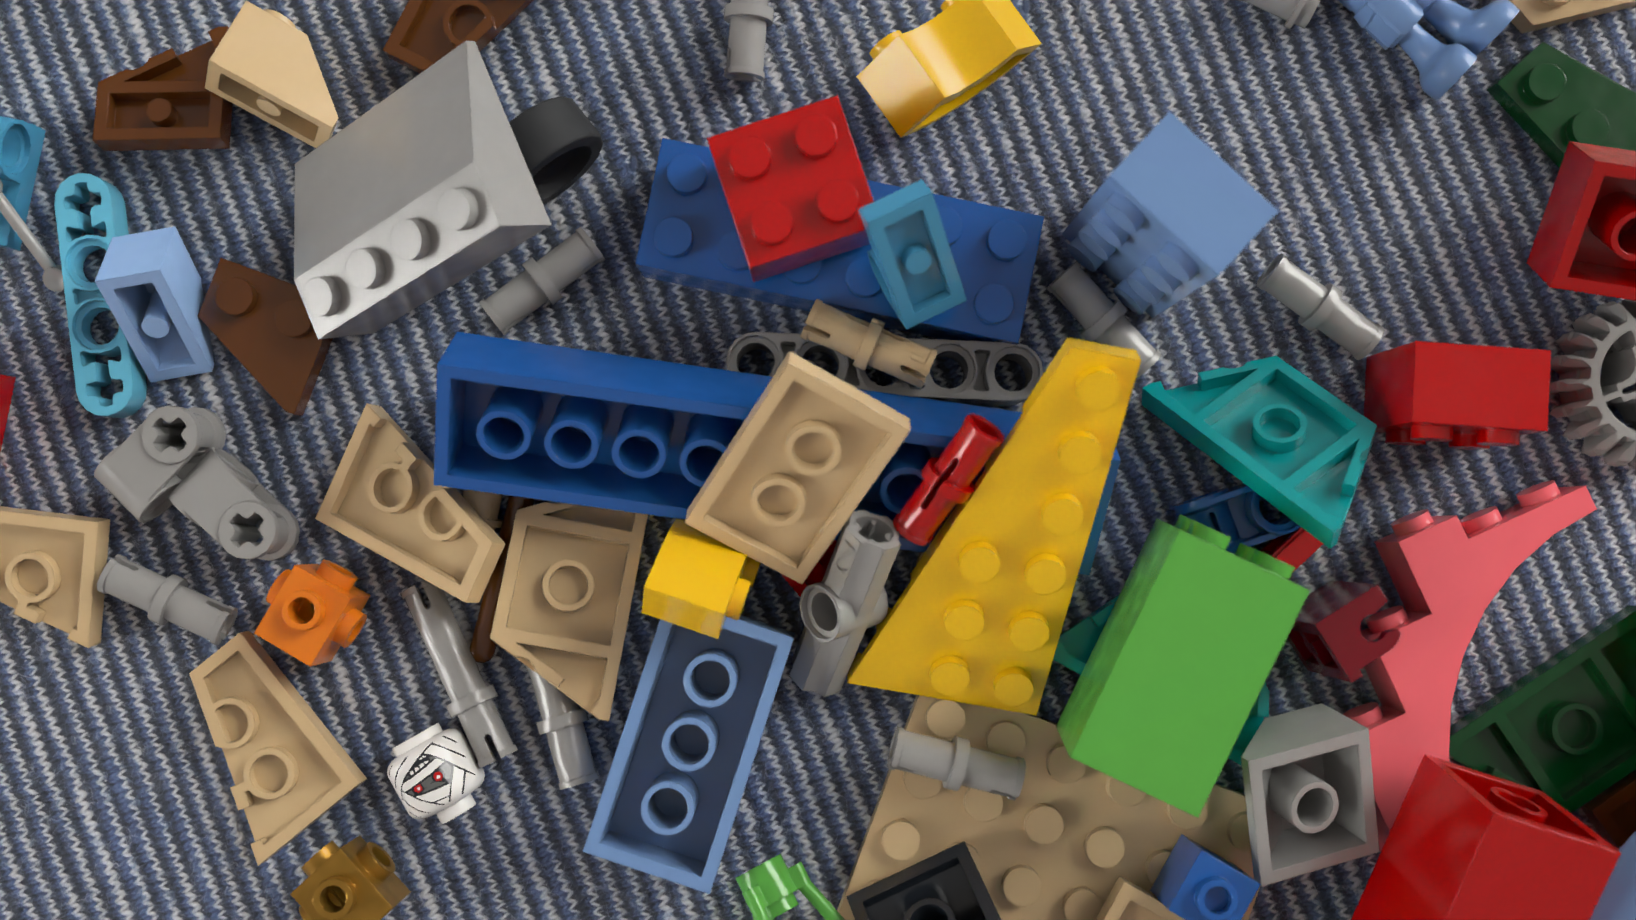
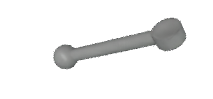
(52, 273)

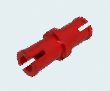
(948, 479)

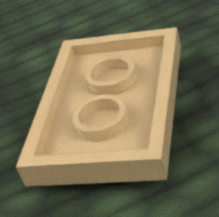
(797, 468)

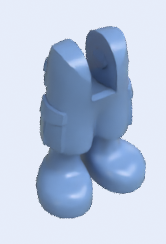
(1438, 63)

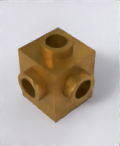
(349, 883)

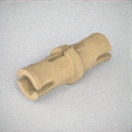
(868, 344)

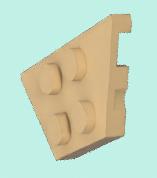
(570, 597)

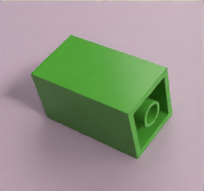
(1180, 662)

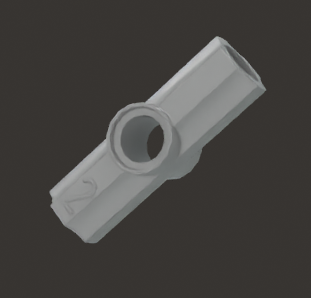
(844, 602)

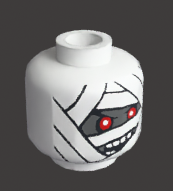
(436, 774)

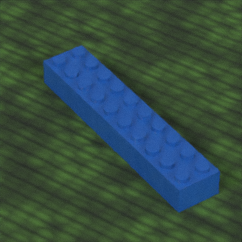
(641, 430)

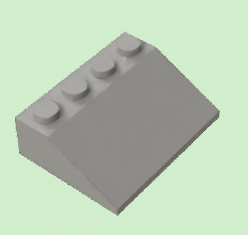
(410, 199)

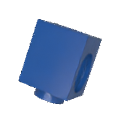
(1203, 884)

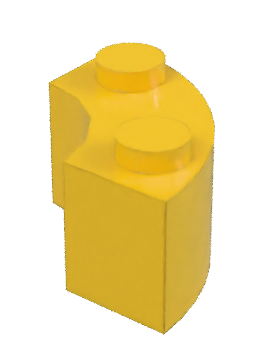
(945, 61)
(697, 581)

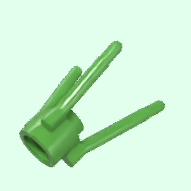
(771, 886)

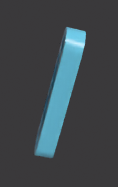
(86, 301)

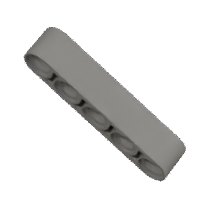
(974, 357)

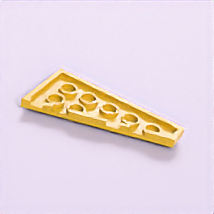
(1005, 563)

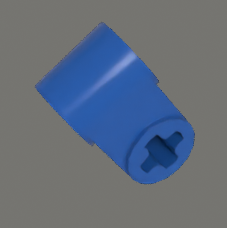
(1235, 514)

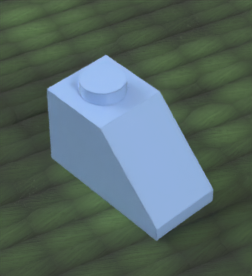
(157, 302)

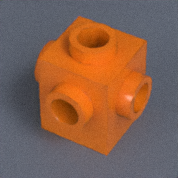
(313, 612)

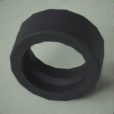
(556, 144)

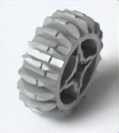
(1607, 341)

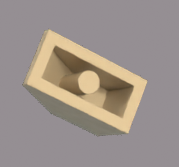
(273, 75)

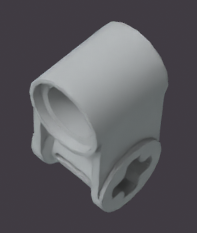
(156, 461)
(229, 502)

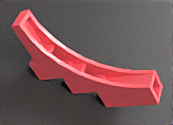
(1446, 580)

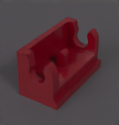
(1329, 630)

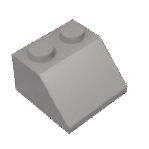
(1308, 793)

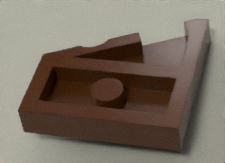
(164, 104)
(266, 331)

